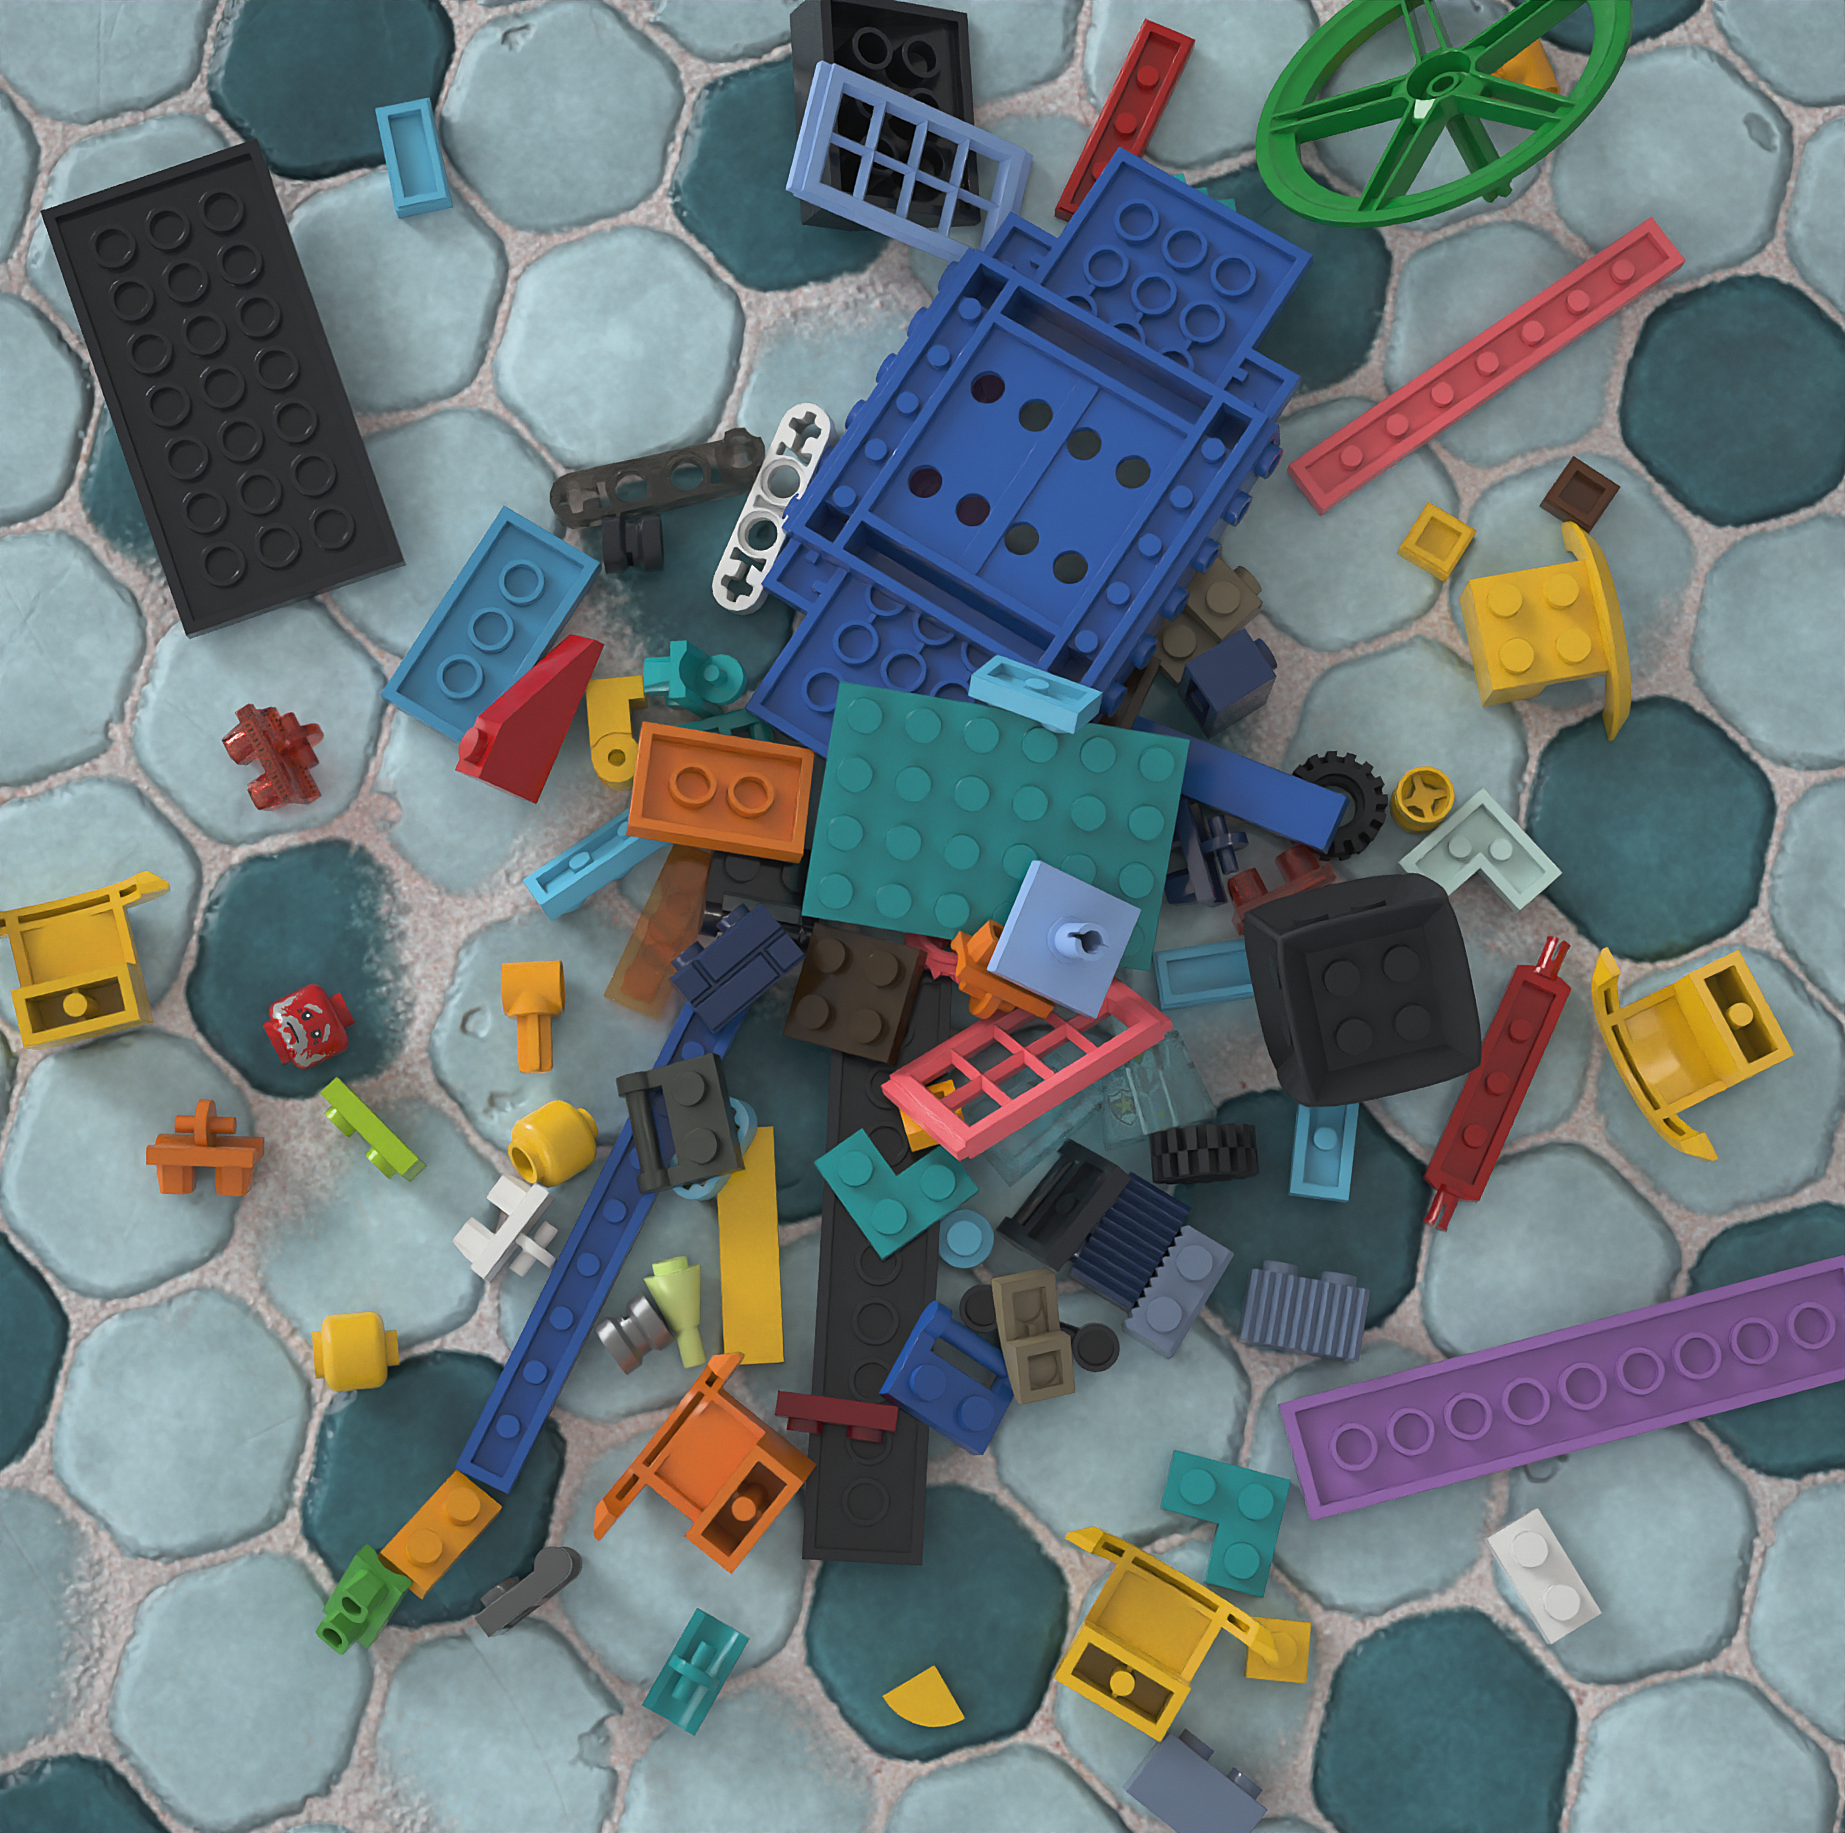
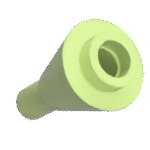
(678, 1296)

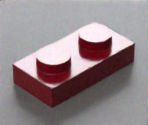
(862, 1419)

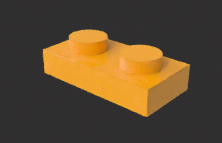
(440, 1533)

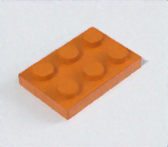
(720, 792)

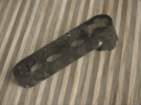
(657, 473)

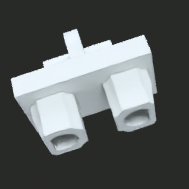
(492, 1251)

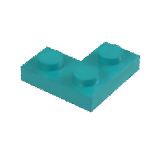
(894, 1207)
(1243, 1506)

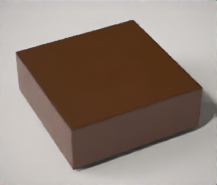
(1580, 495)

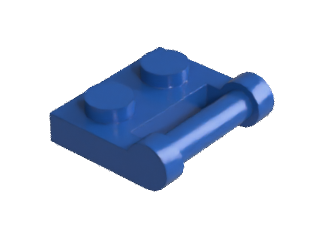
(942, 1393)

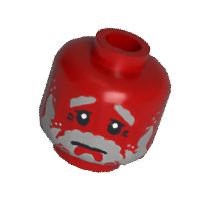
(308, 1026)

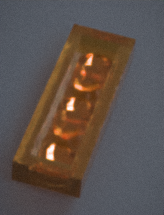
(661, 934)

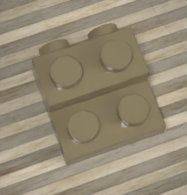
(1217, 608)

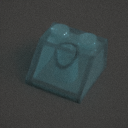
(1037, 1140)

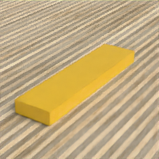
(752, 1256)

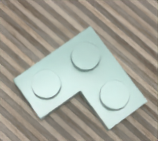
(1488, 842)

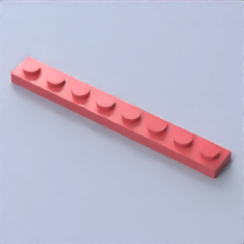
(1485, 366)

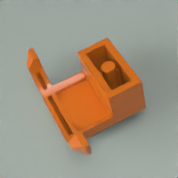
(715, 1468)

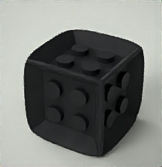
(1363, 989)

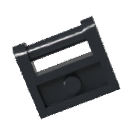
(760, 881)
(1065, 1205)

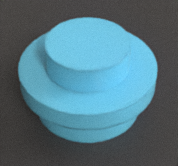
(965, 1239)

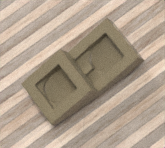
(1030, 1336)

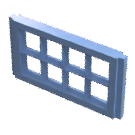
(817, 134)

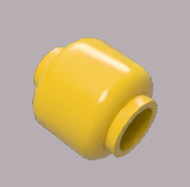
(553, 1143)
(354, 1351)

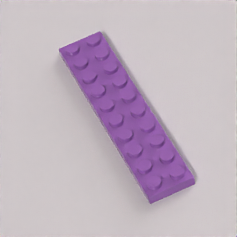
(1568, 1389)

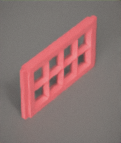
(960, 1139)

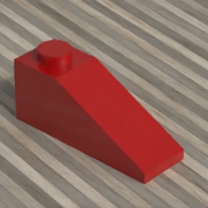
(525, 727)

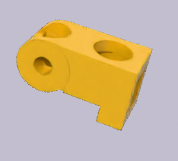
(612, 727)

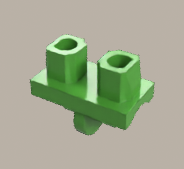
(362, 1602)

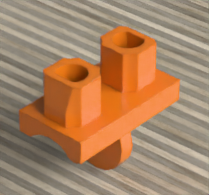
(985, 988)
(180, 1153)

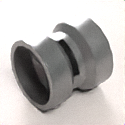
(635, 1334)

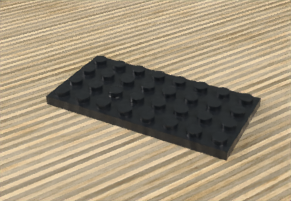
(223, 388)

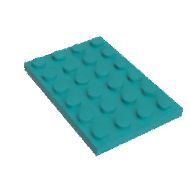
(950, 801)

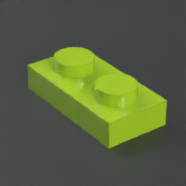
(353, 1115)

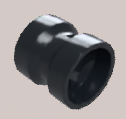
(633, 543)

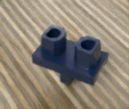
(1201, 878)

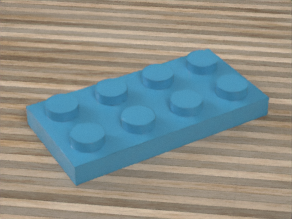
(491, 625)

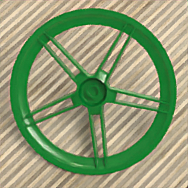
(1441, 90)

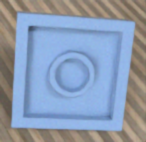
(1064, 939)

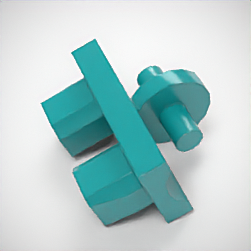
(694, 679)
(696, 1671)

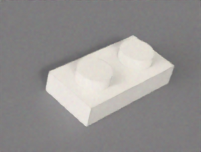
(1542, 1576)

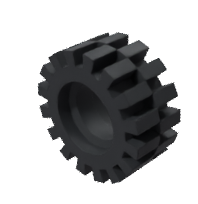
(1365, 791)
(1203, 1154)

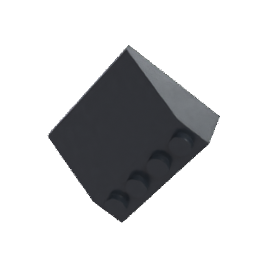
(911, 51)

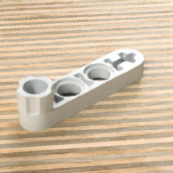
(765, 506)

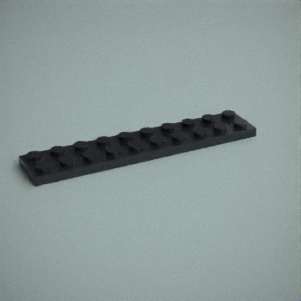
(863, 1494)

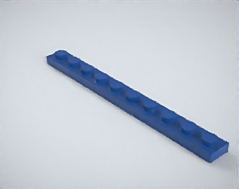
(579, 1282)

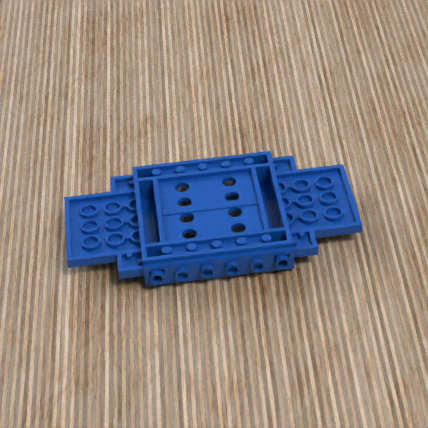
(1124, 330)

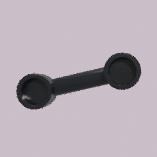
(1092, 1345)

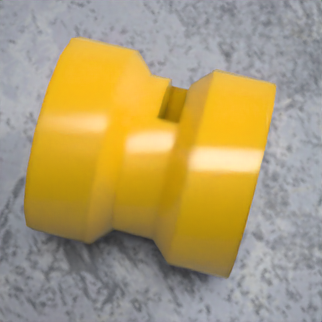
(1427, 791)

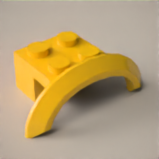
(1550, 629)
(79, 964)
(1687, 1041)
(1148, 1635)

